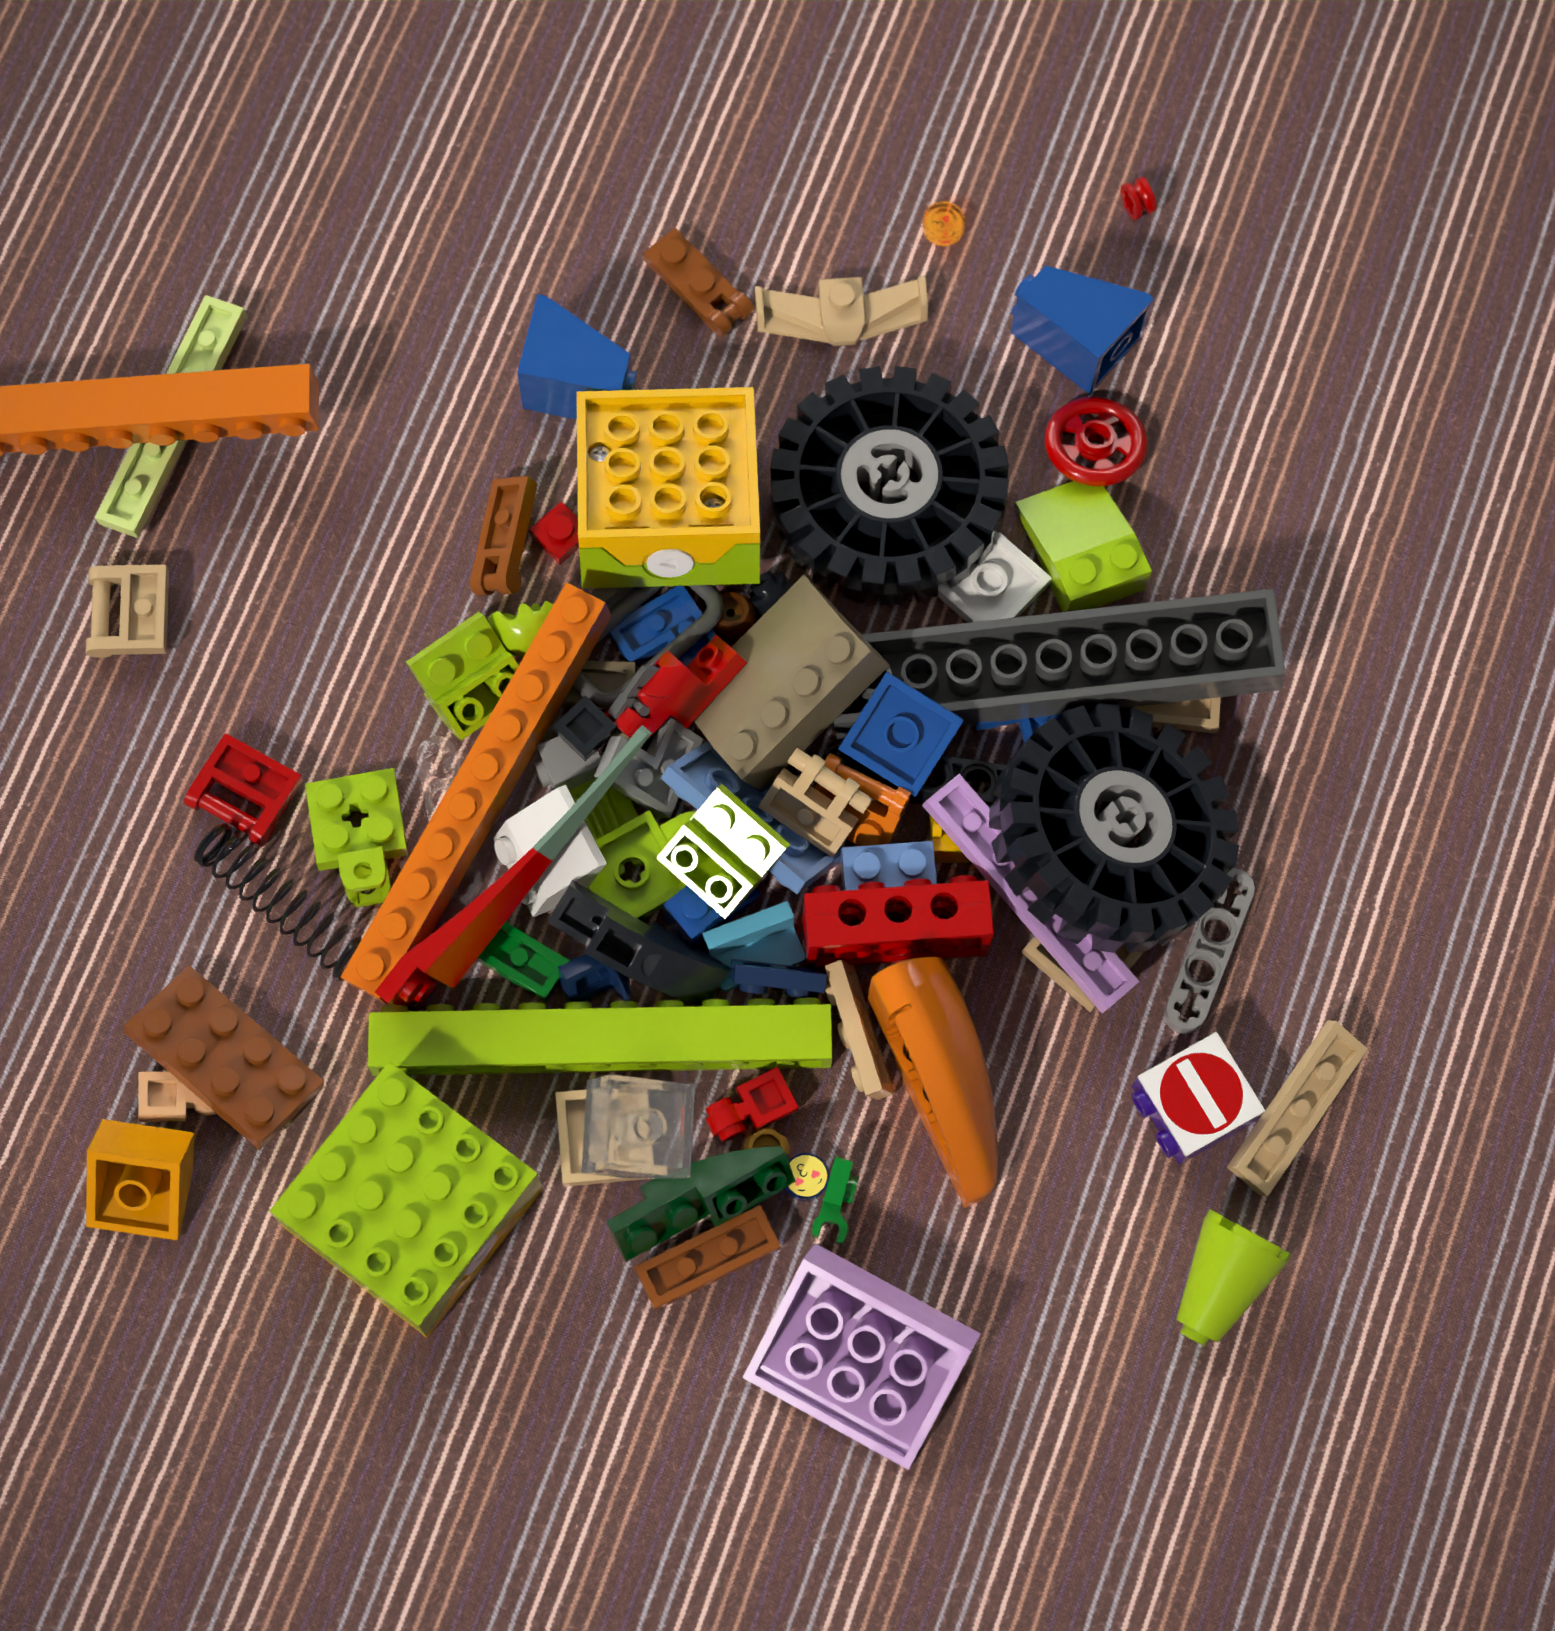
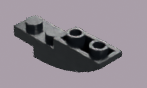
(635, 949)

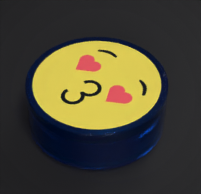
(810, 1176)

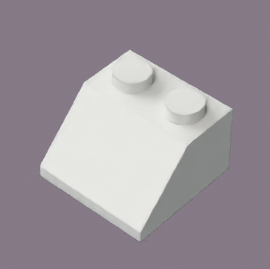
(577, 860)

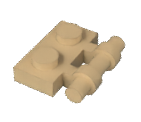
(809, 811)

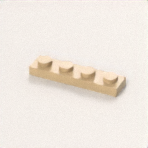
(1297, 1108)

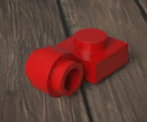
(763, 1100)

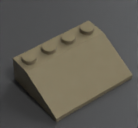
(796, 681)

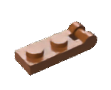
(697, 282)
(503, 536)

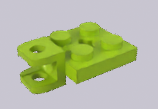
(641, 844)
(361, 850)

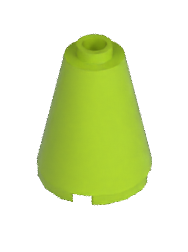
(1225, 1277)

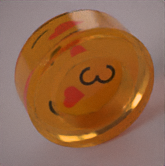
(943, 223)

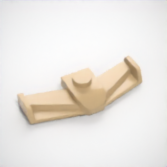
(842, 311)

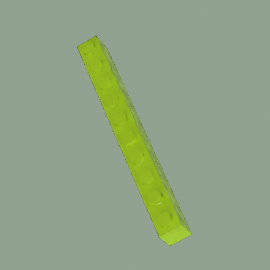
(601, 1038)

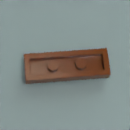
(707, 1258)

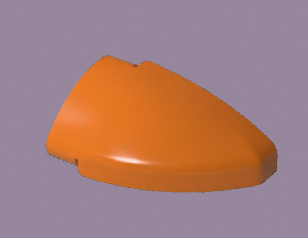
(927, 1014)

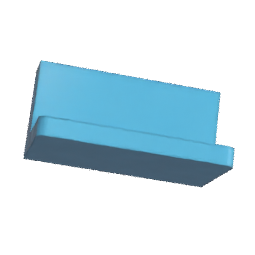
(758, 937)

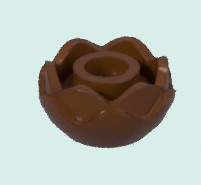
(746, 615)

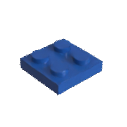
(900, 734)

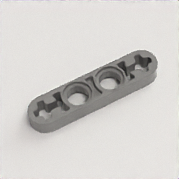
(1210, 951)

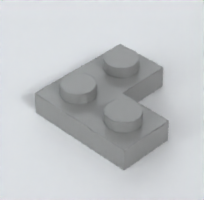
(642, 775)

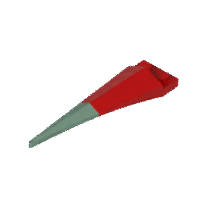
(460, 941)

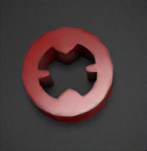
(1138, 198)

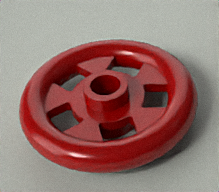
(1109, 414)

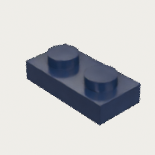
(796, 980)

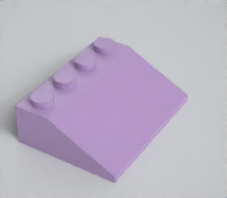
(861, 1355)

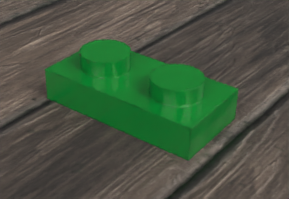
(523, 961)

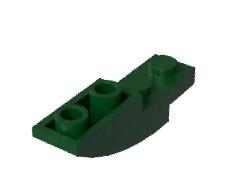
(716, 1188)

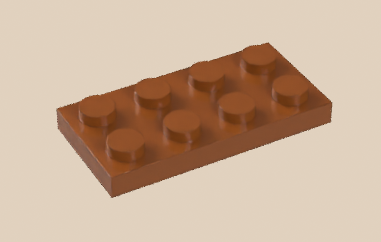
(224, 1057)

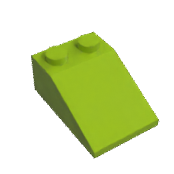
(1084, 545)

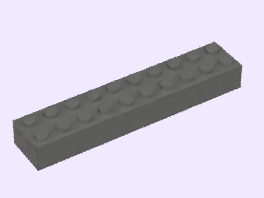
(1088, 658)

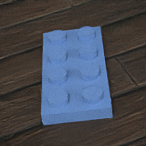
(703, 770)

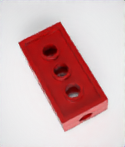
(918, 935)

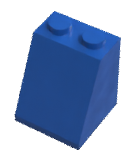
(1079, 322)
(566, 358)

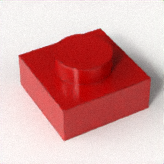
(557, 533)

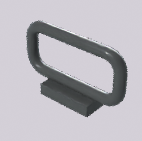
(626, 600)

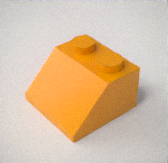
(138, 1179)

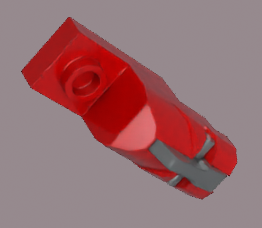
(675, 689)

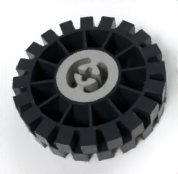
(921, 529)
(1080, 860)

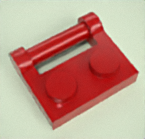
(252, 777)

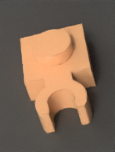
(166, 1098)

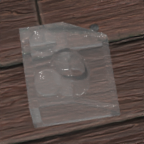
(638, 1128)

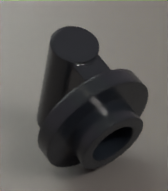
(769, 591)

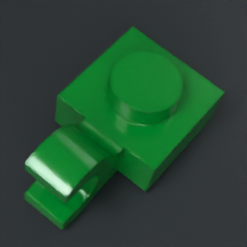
(840, 1189)

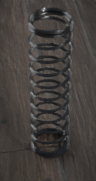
(219, 852)

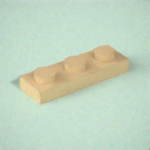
(858, 1030)

